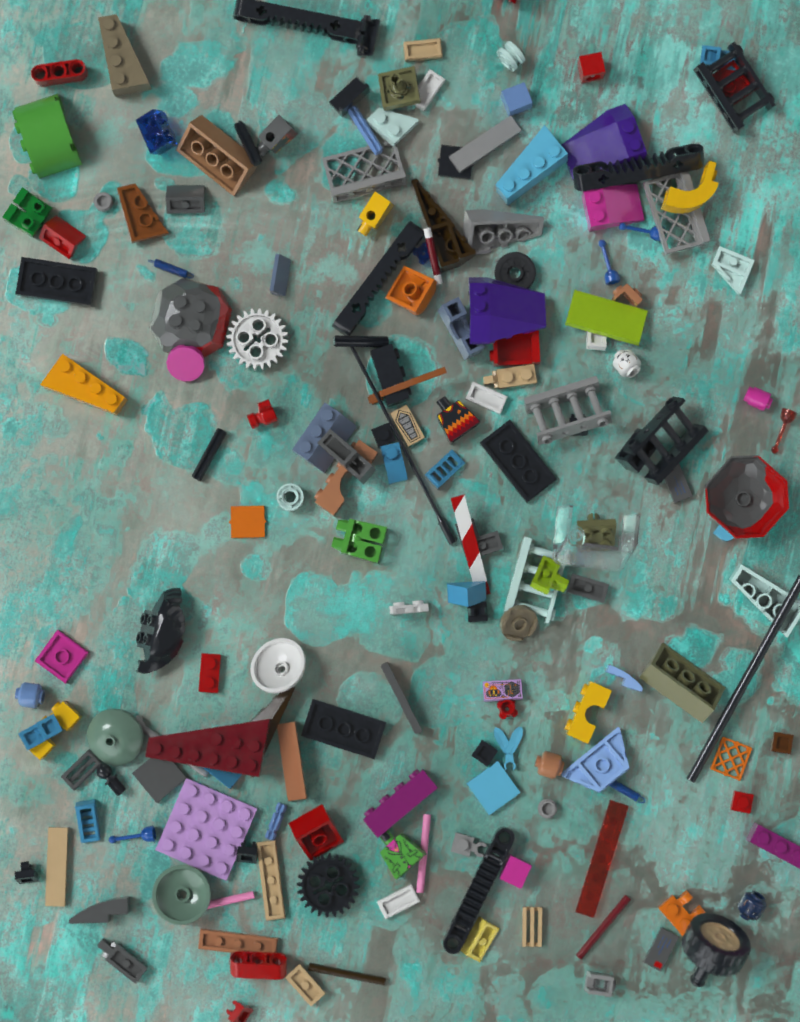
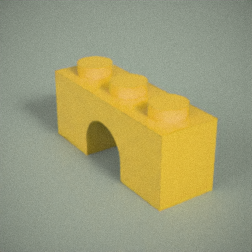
(67, 719)
(578, 726)

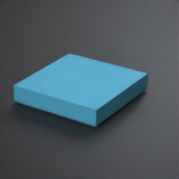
(493, 788)

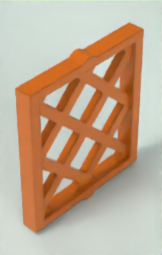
(743, 764)

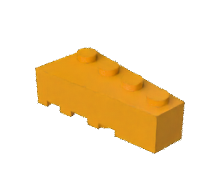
(79, 384)

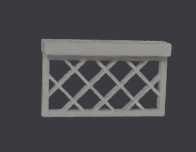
(364, 186)
(695, 218)

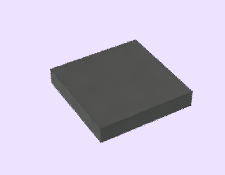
(159, 777)

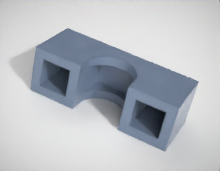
(454, 318)

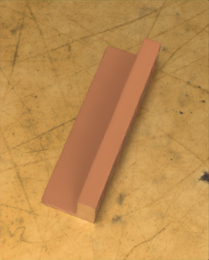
(292, 761)

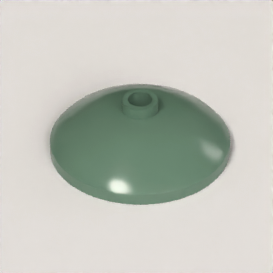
(124, 732)
(167, 896)

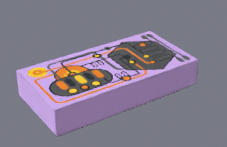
(502, 690)

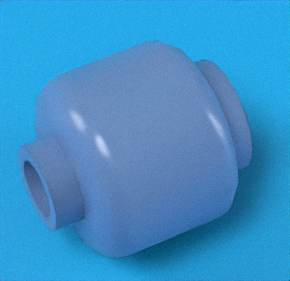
(30, 695)

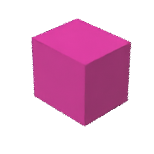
(515, 871)

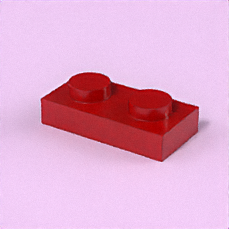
(209, 673)

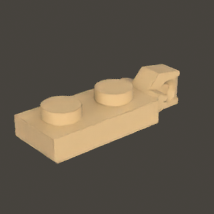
(512, 377)

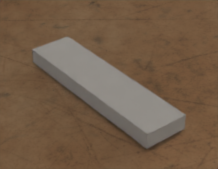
(485, 144)

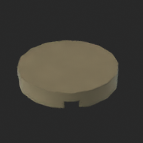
(518, 623)

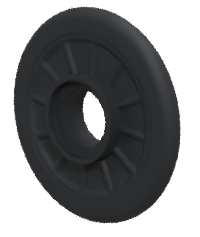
(518, 260)

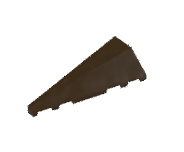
(450, 245)
(274, 711)

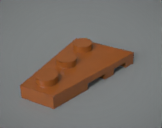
(139, 216)

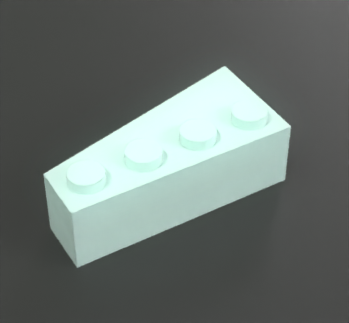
(765, 597)

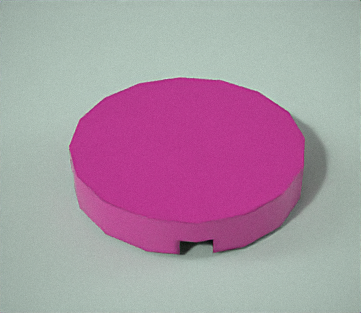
(185, 362)

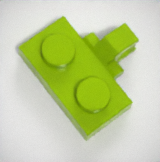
(547, 577)

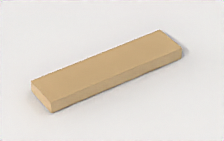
(56, 866)
(270, 880)

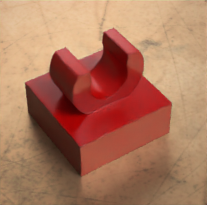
(240, 1013)

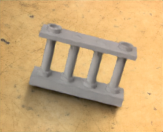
(562, 394)

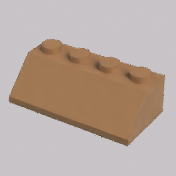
(216, 154)

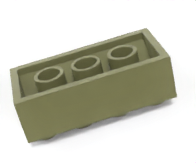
(682, 683)

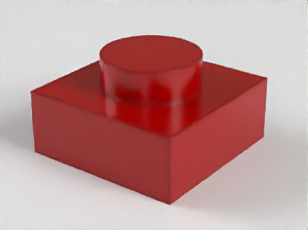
(741, 802)

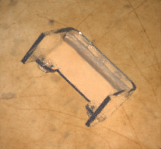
(572, 551)

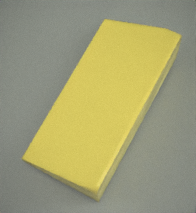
(479, 939)

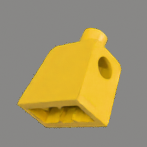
(377, 205)

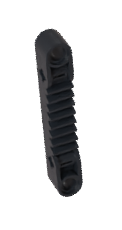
(249, 11)
(589, 175)
(347, 319)
(478, 890)

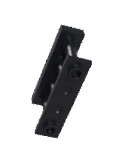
(715, 88)
(681, 447)

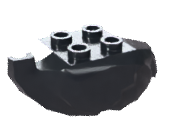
(161, 631)

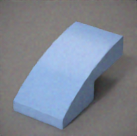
(628, 681)

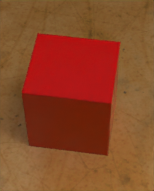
(591, 67)

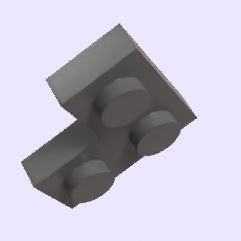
(486, 543)

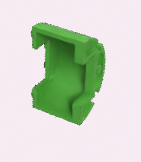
(46, 136)

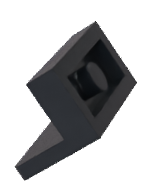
(349, 96)

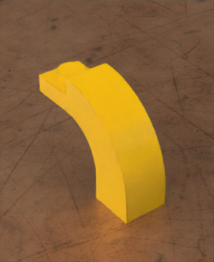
(683, 201)

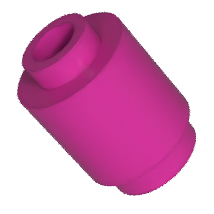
(758, 398)

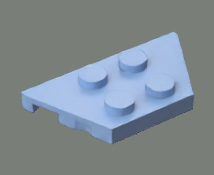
(600, 764)

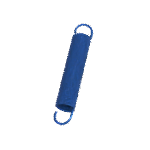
(171, 268)
(626, 791)

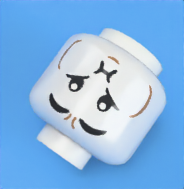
(626, 363)

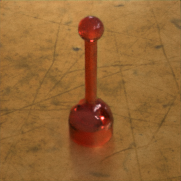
(786, 416)

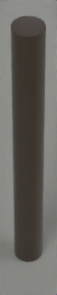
(347, 974)

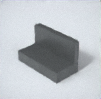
(185, 199)

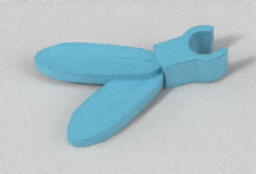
(508, 747)

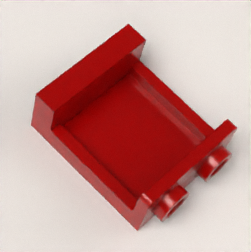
(516, 351)

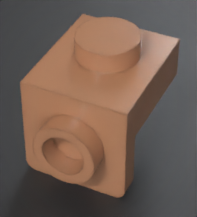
(630, 294)

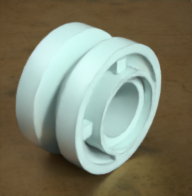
(511, 56)
(284, 490)

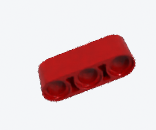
(50, 73)
(258, 965)

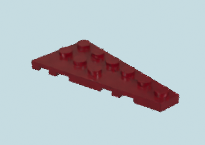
(223, 748)

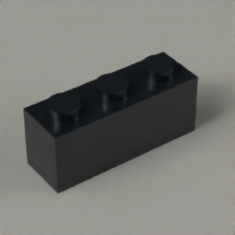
(390, 373)

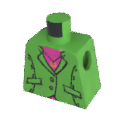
(400, 853)

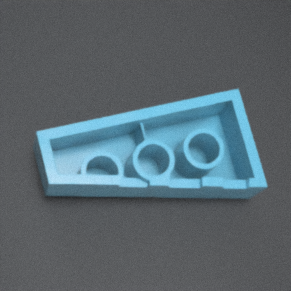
(534, 164)

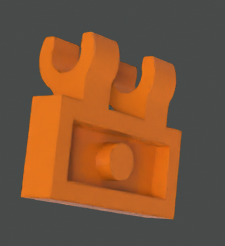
(677, 914)

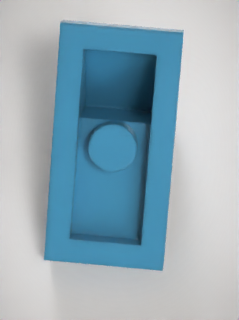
(394, 463)

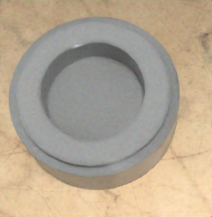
(103, 202)

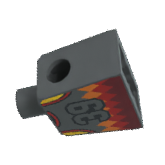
(281, 131)

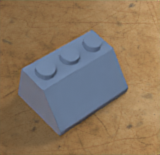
(308, 446)

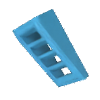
(433, 480)
(86, 805)

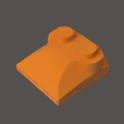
(412, 290)

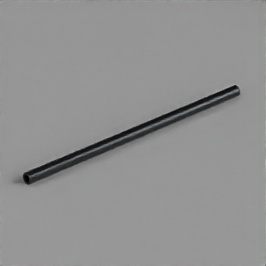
(745, 681)

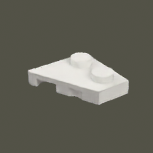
(416, 607)

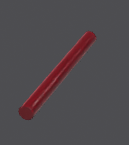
(603, 927)

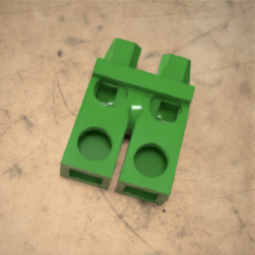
(355, 537)

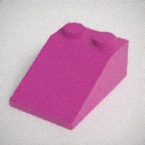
(612, 206)

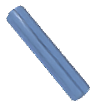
(365, 130)

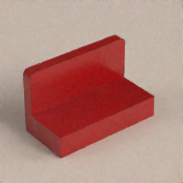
(61, 236)

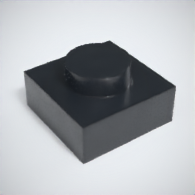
(383, 435)
(484, 753)

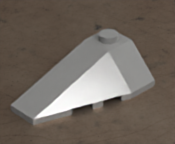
(493, 229)

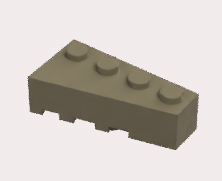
(122, 63)

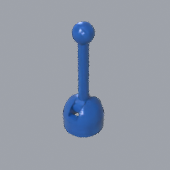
(653, 232)
(611, 276)
(147, 834)

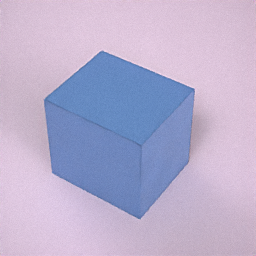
(516, 99)

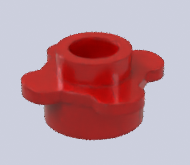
(507, 704)

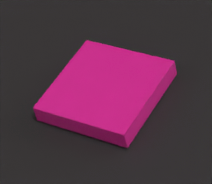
(61, 656)

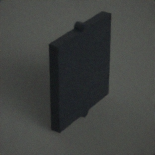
(447, 168)

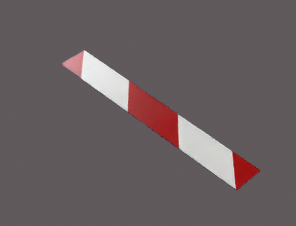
(469, 540)

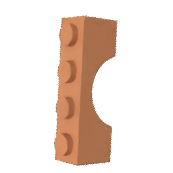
(331, 498)

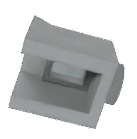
(599, 984)

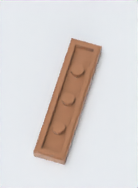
(232, 942)

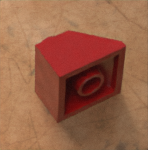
(316, 832)

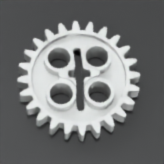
(268, 352)

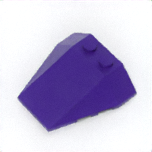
(606, 139)
(503, 310)

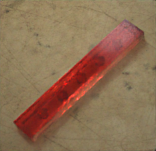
(601, 858)

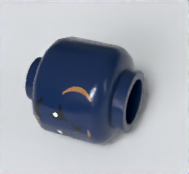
(752, 905)

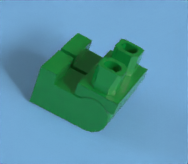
(33, 218)

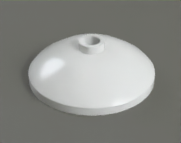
(272, 659)

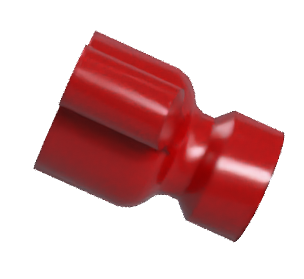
(265, 415)

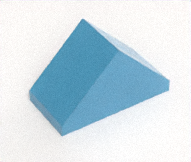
(466, 593)

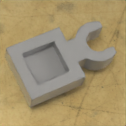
(464, 845)

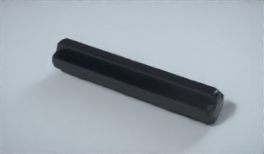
(248, 143)
(360, 341)
(209, 454)

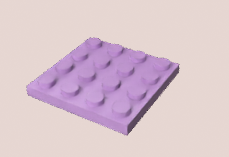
(206, 829)

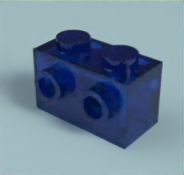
(156, 131)

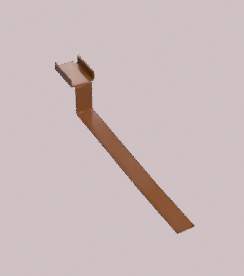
(372, 399)

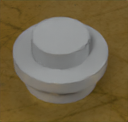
(547, 808)

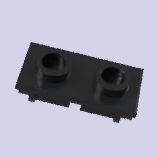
(367, 40)

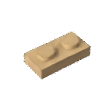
(305, 984)

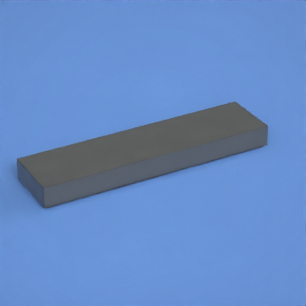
(401, 698)

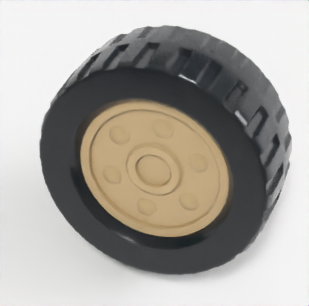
(715, 947)

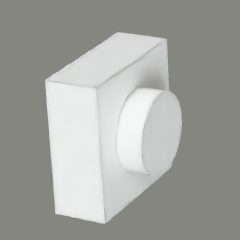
(595, 341)

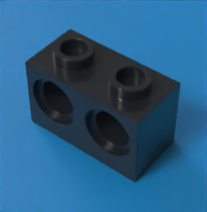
(633, 462)

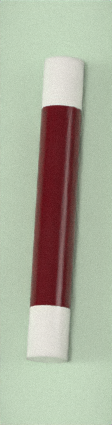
(433, 256)

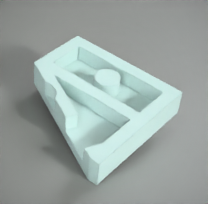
(391, 125)
(732, 267)

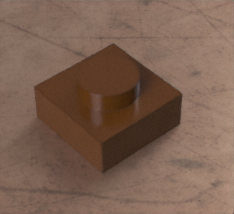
(781, 742)

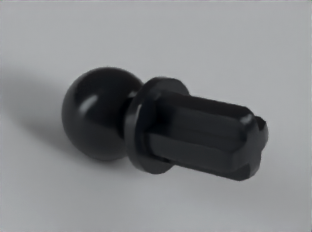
(105, 772)

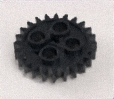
(319, 869)

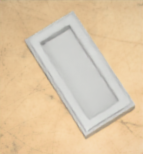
(429, 88)
(486, 398)
(398, 901)

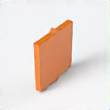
(247, 521)

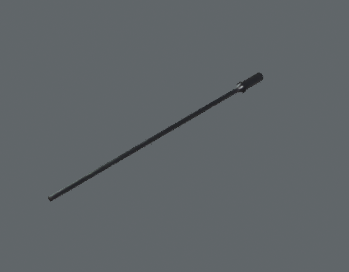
(441, 521)

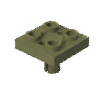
(397, 82)
(598, 531)

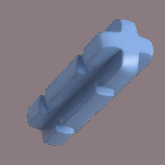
(276, 821)

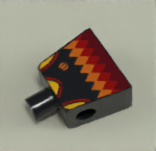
(455, 419)

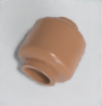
(549, 765)

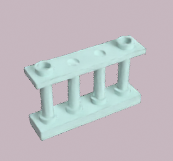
(519, 585)

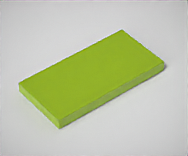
(606, 317)

